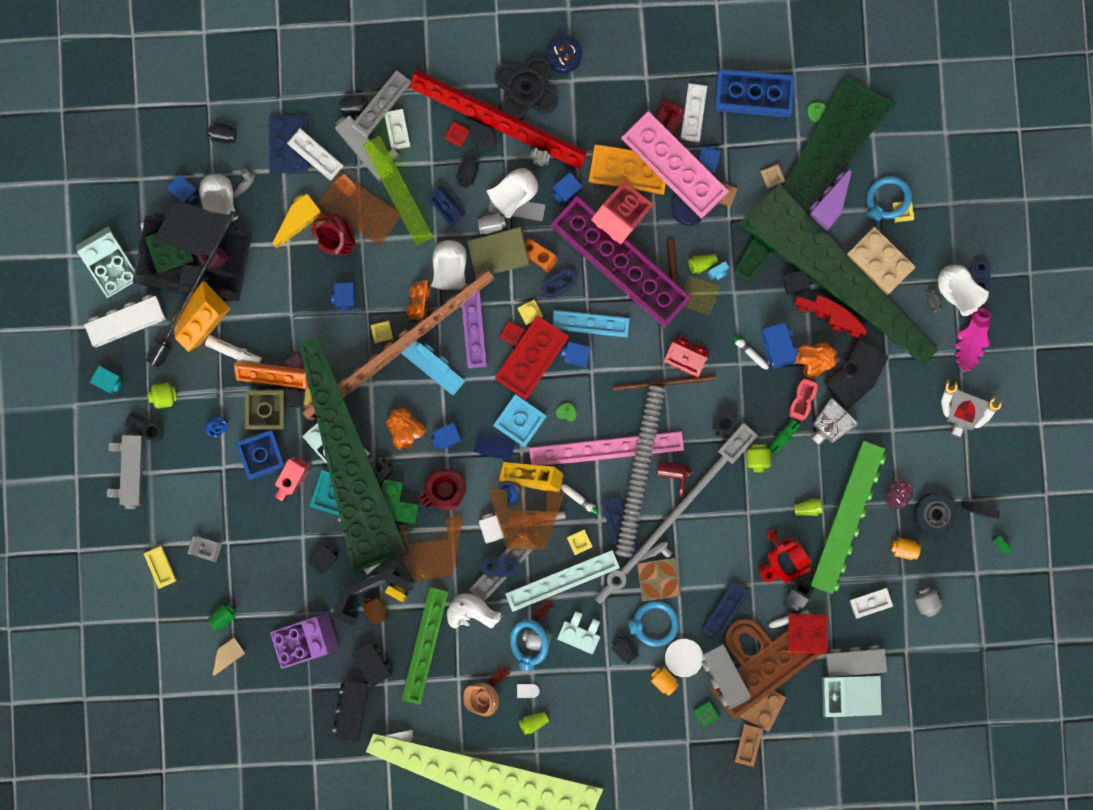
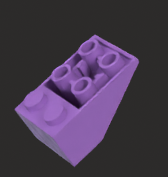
(830, 208)
(304, 641)

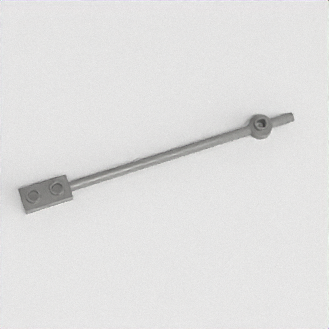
(730, 452)

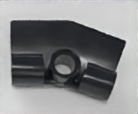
(868, 365)

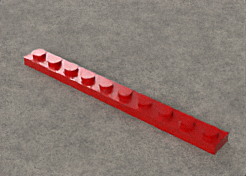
(498, 119)

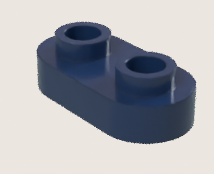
(981, 276)
(559, 284)
(500, 567)

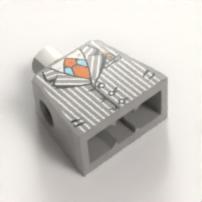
(832, 423)

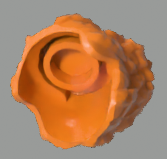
(816, 359)
(404, 428)

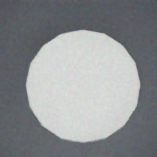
(683, 657)

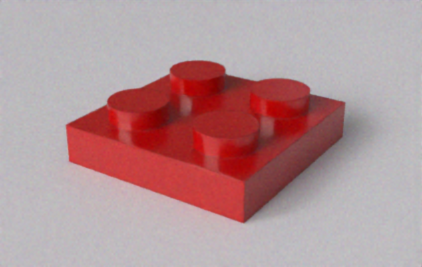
(807, 633)

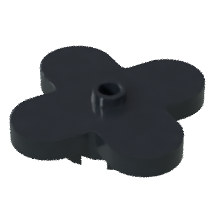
(533, 76)

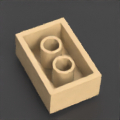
(881, 261)

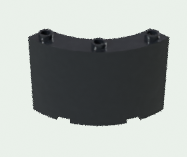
(224, 281)

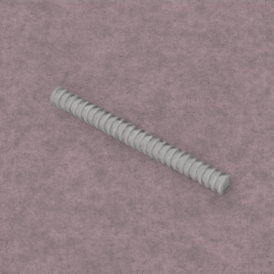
(640, 471)

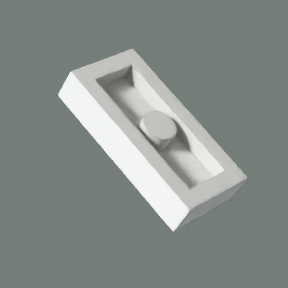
(397, 129)
(871, 603)

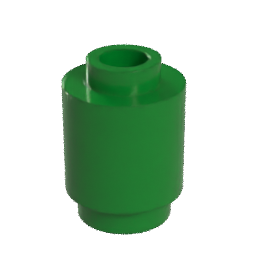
(221, 616)

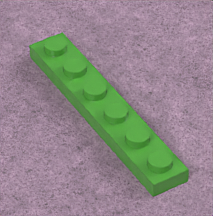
(424, 645)

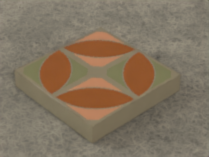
(658, 579)

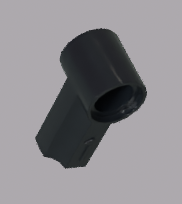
(143, 426)

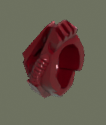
(333, 234)
(443, 489)

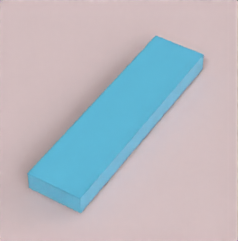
(591, 323)

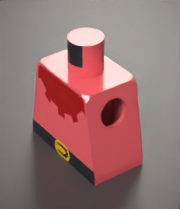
(295, 471)

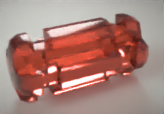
(542, 610)
(498, 676)

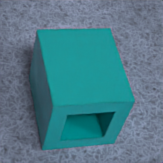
(106, 380)

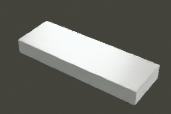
(693, 112)
(315, 154)

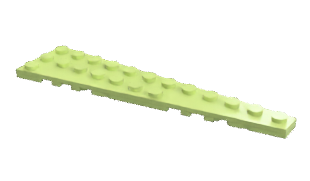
(486, 780)

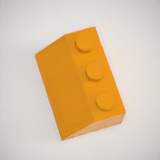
(199, 317)

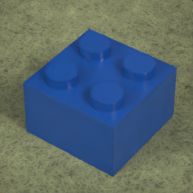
(779, 345)
(261, 455)

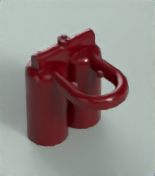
(670, 116)
(675, 471)

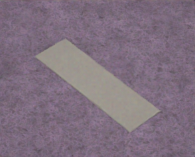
(529, 211)

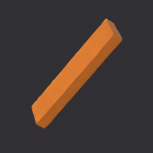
(271, 374)

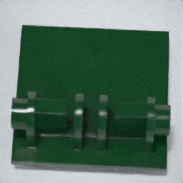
(167, 256)

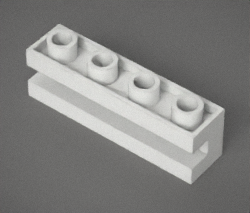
(125, 321)

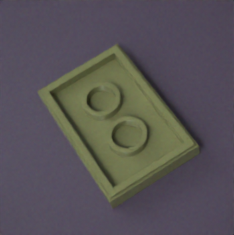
(499, 252)

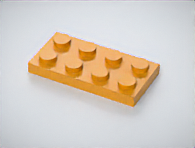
(615, 165)

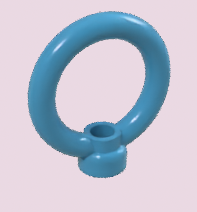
(877, 213)
(635, 624)
(526, 661)

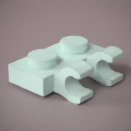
(580, 637)

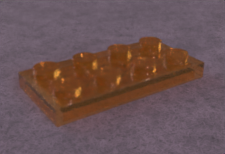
(360, 208)

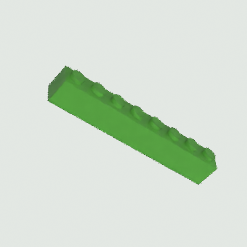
(847, 517)

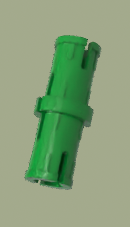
(784, 436)

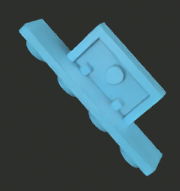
(434, 367)

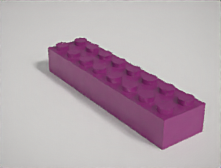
(621, 264)

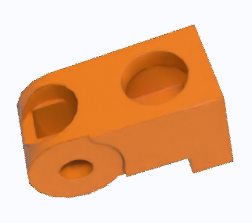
(540, 255)

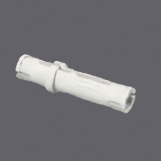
(231, 350)

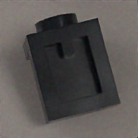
(385, 472)

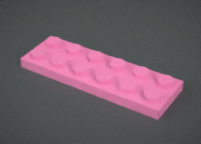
(675, 165)

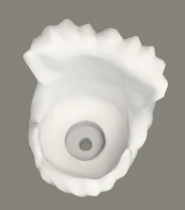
(513, 191)
(217, 194)
(449, 266)
(961, 289)
(470, 606)

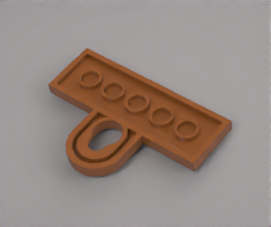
(764, 670)

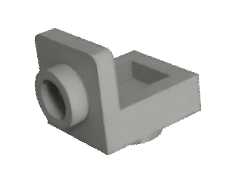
(204, 548)

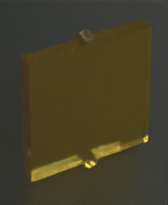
(702, 295)

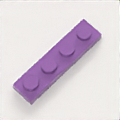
(474, 332)

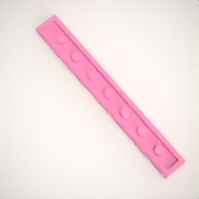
(602, 449)

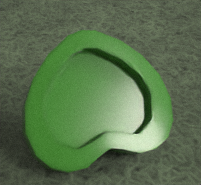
(815, 111)
(566, 412)

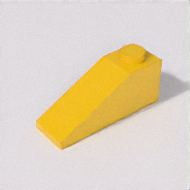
(298, 217)
(532, 476)

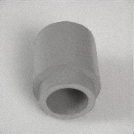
(491, 224)

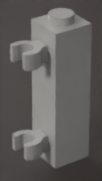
(355, 141)
(131, 471)

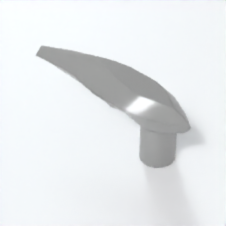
(245, 184)
(653, 551)

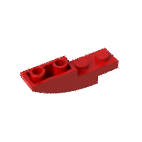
(839, 317)

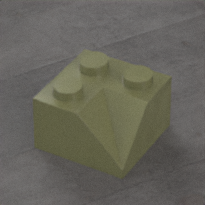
(264, 410)

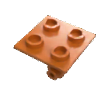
(418, 292)

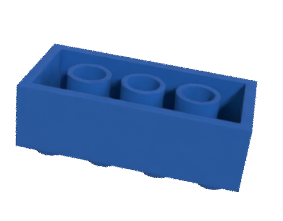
(773, 91)

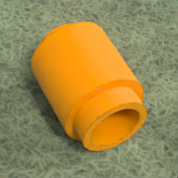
(905, 548)
(664, 681)

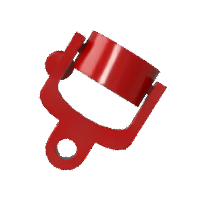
(795, 552)

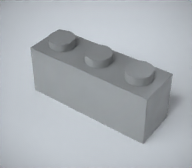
(855, 661)
(725, 677)

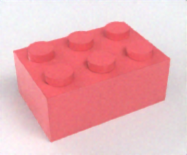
(622, 212)

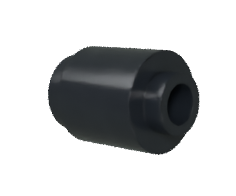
(353, 105)
(222, 133)
(467, 172)
(625, 649)

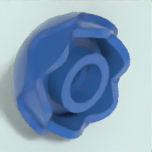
(216, 426)
(513, 492)

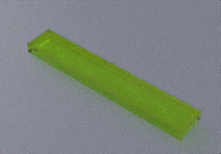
(397, 190)

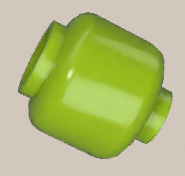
(162, 395)
(758, 458)

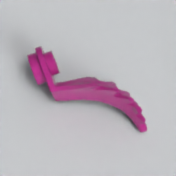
(973, 339)

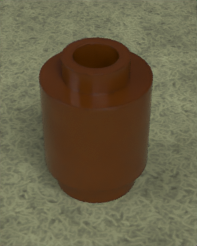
(375, 610)

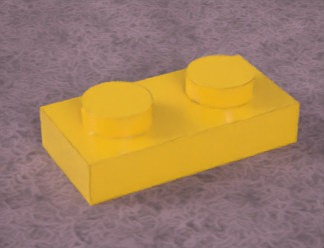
(397, 592)

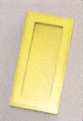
(160, 567)

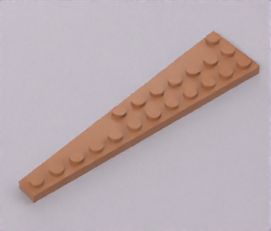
(405, 340)

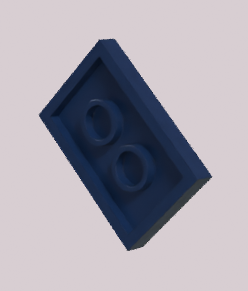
(281, 155)

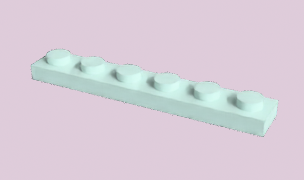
(562, 581)

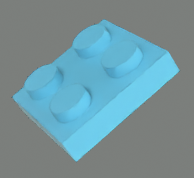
(520, 421)

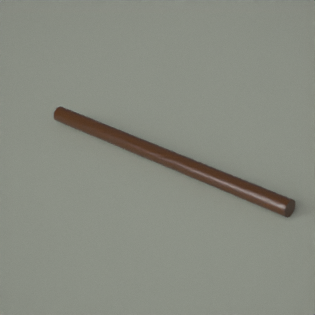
(664, 382)

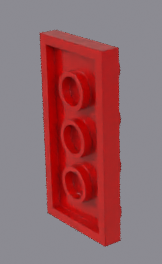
(531, 357)

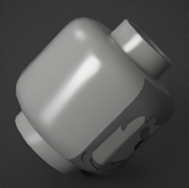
(533, 640)

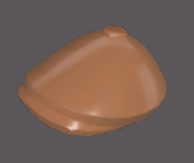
(481, 699)

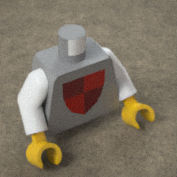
(966, 410)

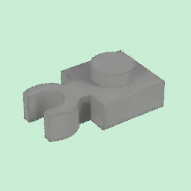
(540, 157)

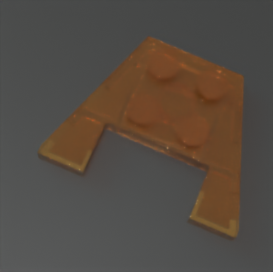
(526, 528)
(432, 558)

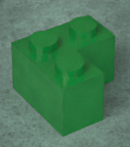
(400, 511)

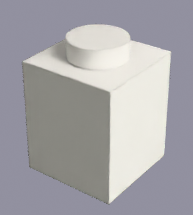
(490, 528)

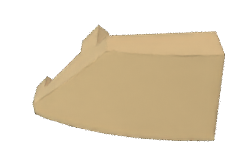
(226, 655)

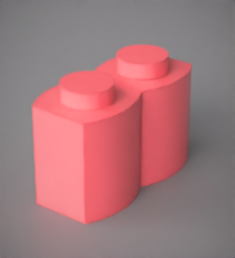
(802, 404)

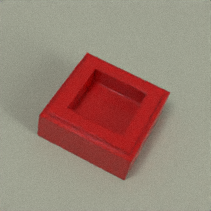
(457, 134)
(512, 333)

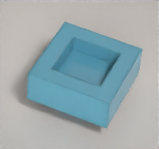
(719, 271)

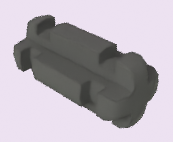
(934, 301)

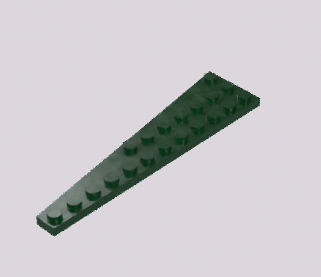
(838, 136)
(800, 240)
(362, 508)

